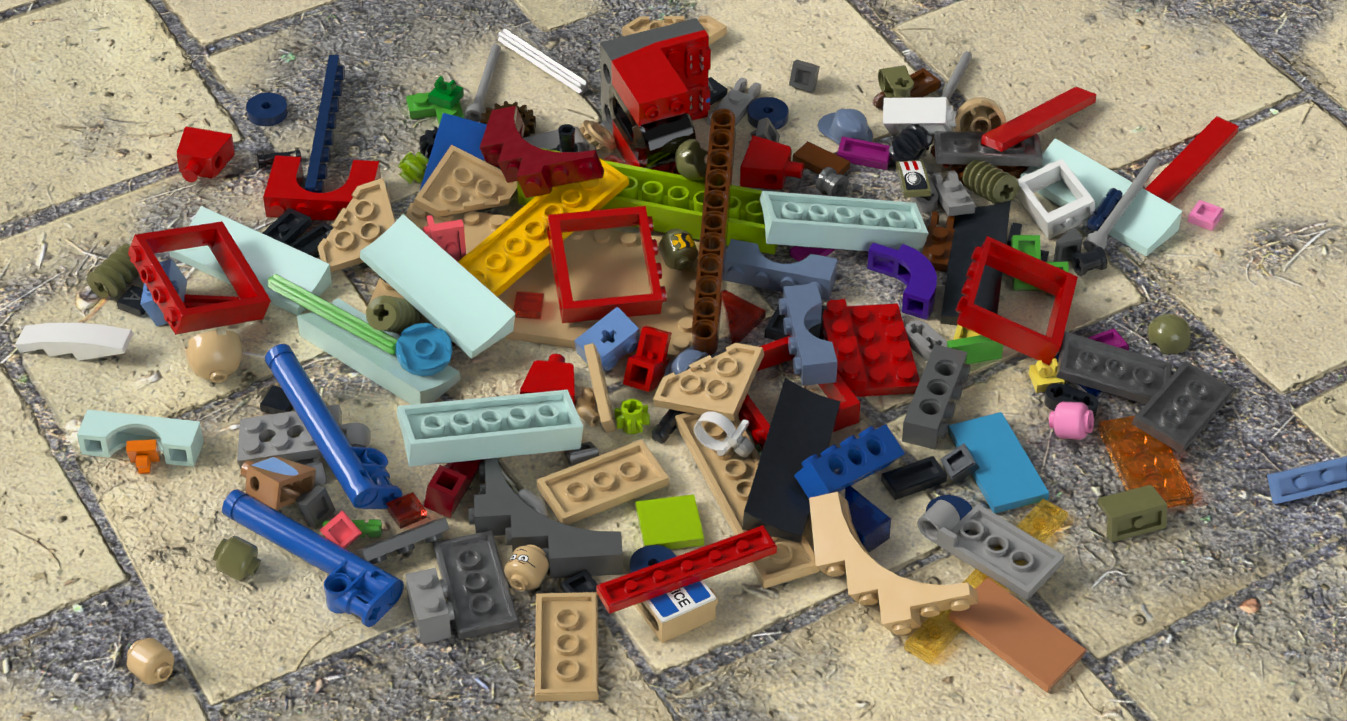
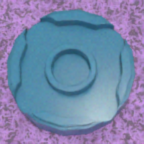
(424, 349)

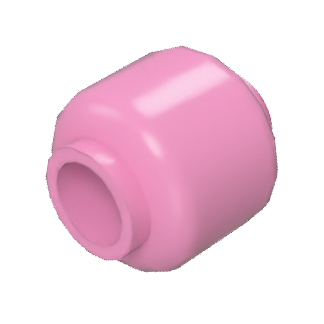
(1071, 420)

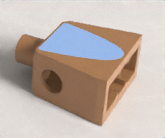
(277, 480)

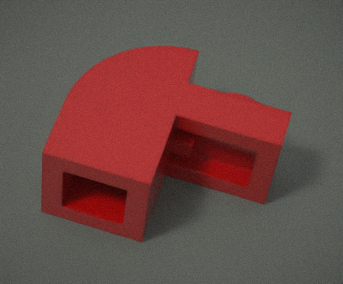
(649, 363)

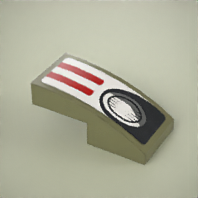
(913, 178)

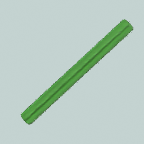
(332, 313)

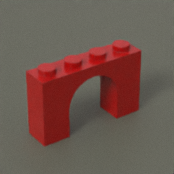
(285, 189)

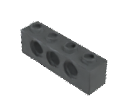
(935, 397)

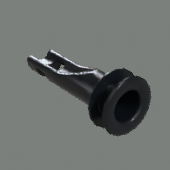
(269, 158)

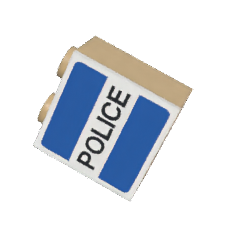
(679, 610)

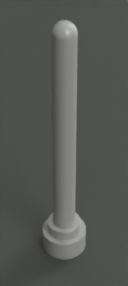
(957, 75)
(474, 110)
(1099, 237)

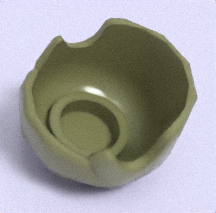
(691, 160)
(1169, 333)

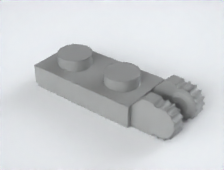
(737, 100)
(953, 194)

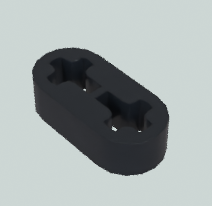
(1068, 394)

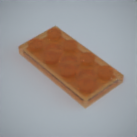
(1144, 461)

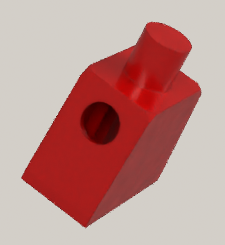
(203, 153)
(768, 165)
(550, 376)

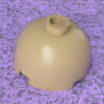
(979, 115)
(214, 355)

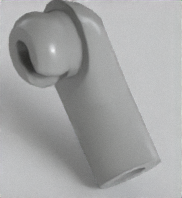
(533, 501)

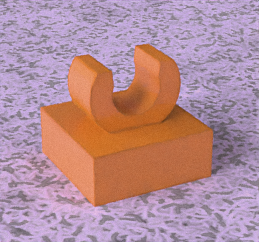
(143, 453)

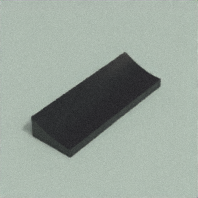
(968, 234)
(798, 430)

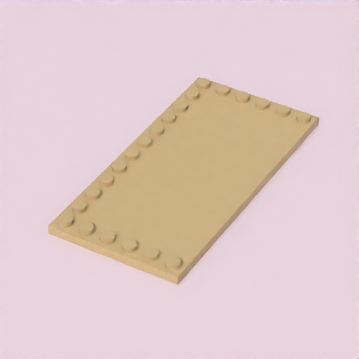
(599, 266)

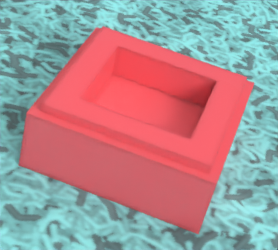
(341, 530)

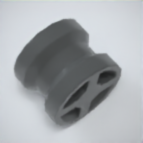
(831, 182)

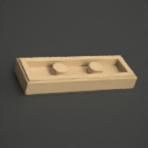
(600, 388)

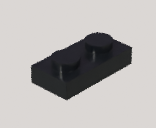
(288, 226)

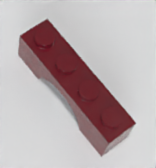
(450, 486)

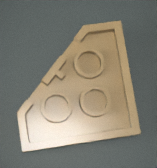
(713, 27)
(464, 185)
(358, 226)
(712, 383)

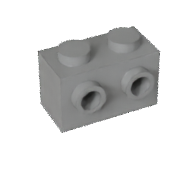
(428, 605)

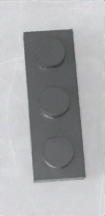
(403, 541)

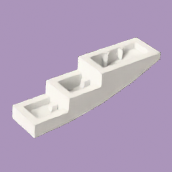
(80, 339)

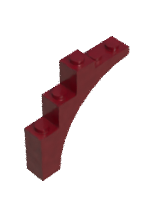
(531, 166)

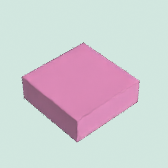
(1205, 215)

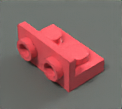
(448, 236)

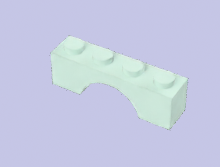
(107, 432)

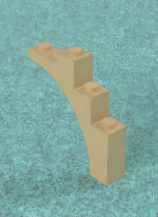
(900, 599)

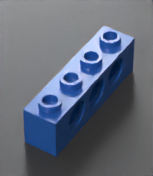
(849, 463)

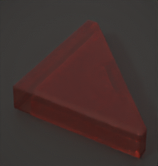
(741, 316)

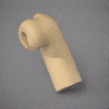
(585, 407)

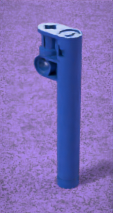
(357, 469)
(352, 582)

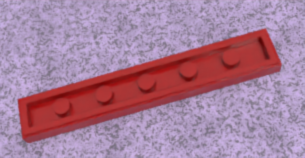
(1038, 119)
(1193, 159)
(686, 569)

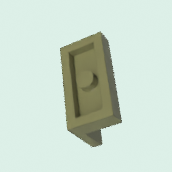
(1134, 512)

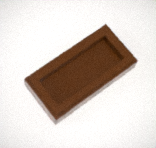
(818, 159)

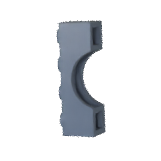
(748, 266)
(813, 357)

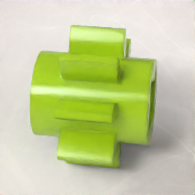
(413, 167)
(632, 416)

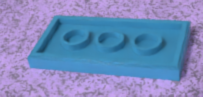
(1005, 469)

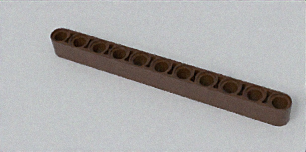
(714, 232)

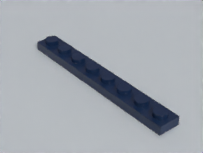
(325, 123)

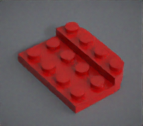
(870, 348)

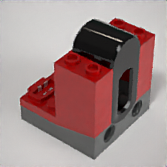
(652, 88)

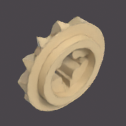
(598, 136)

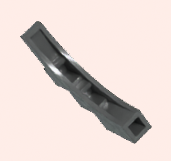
(566, 547)

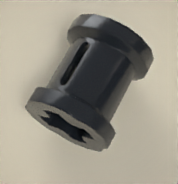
(1089, 261)

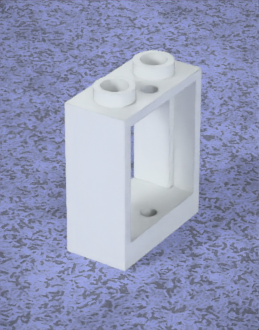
(930, 112)
(1056, 220)

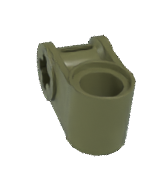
(895, 82)

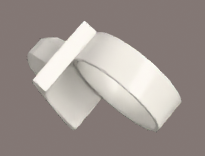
(734, 437)

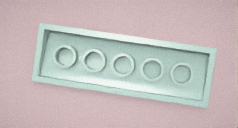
(841, 222)
(1144, 223)
(265, 258)
(439, 287)
(372, 361)
(489, 427)

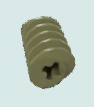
(990, 182)
(113, 273)
(391, 314)

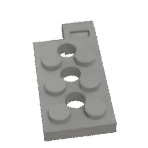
(281, 429)
(943, 527)

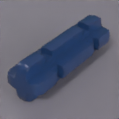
(1104, 209)

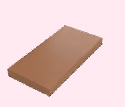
(1019, 635)

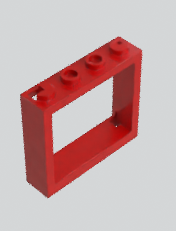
(1031, 271)
(253, 297)
(597, 309)
(777, 353)

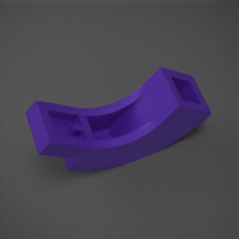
(913, 270)

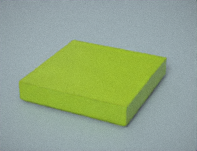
(670, 522)

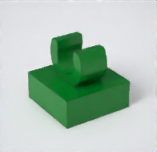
(445, 93)

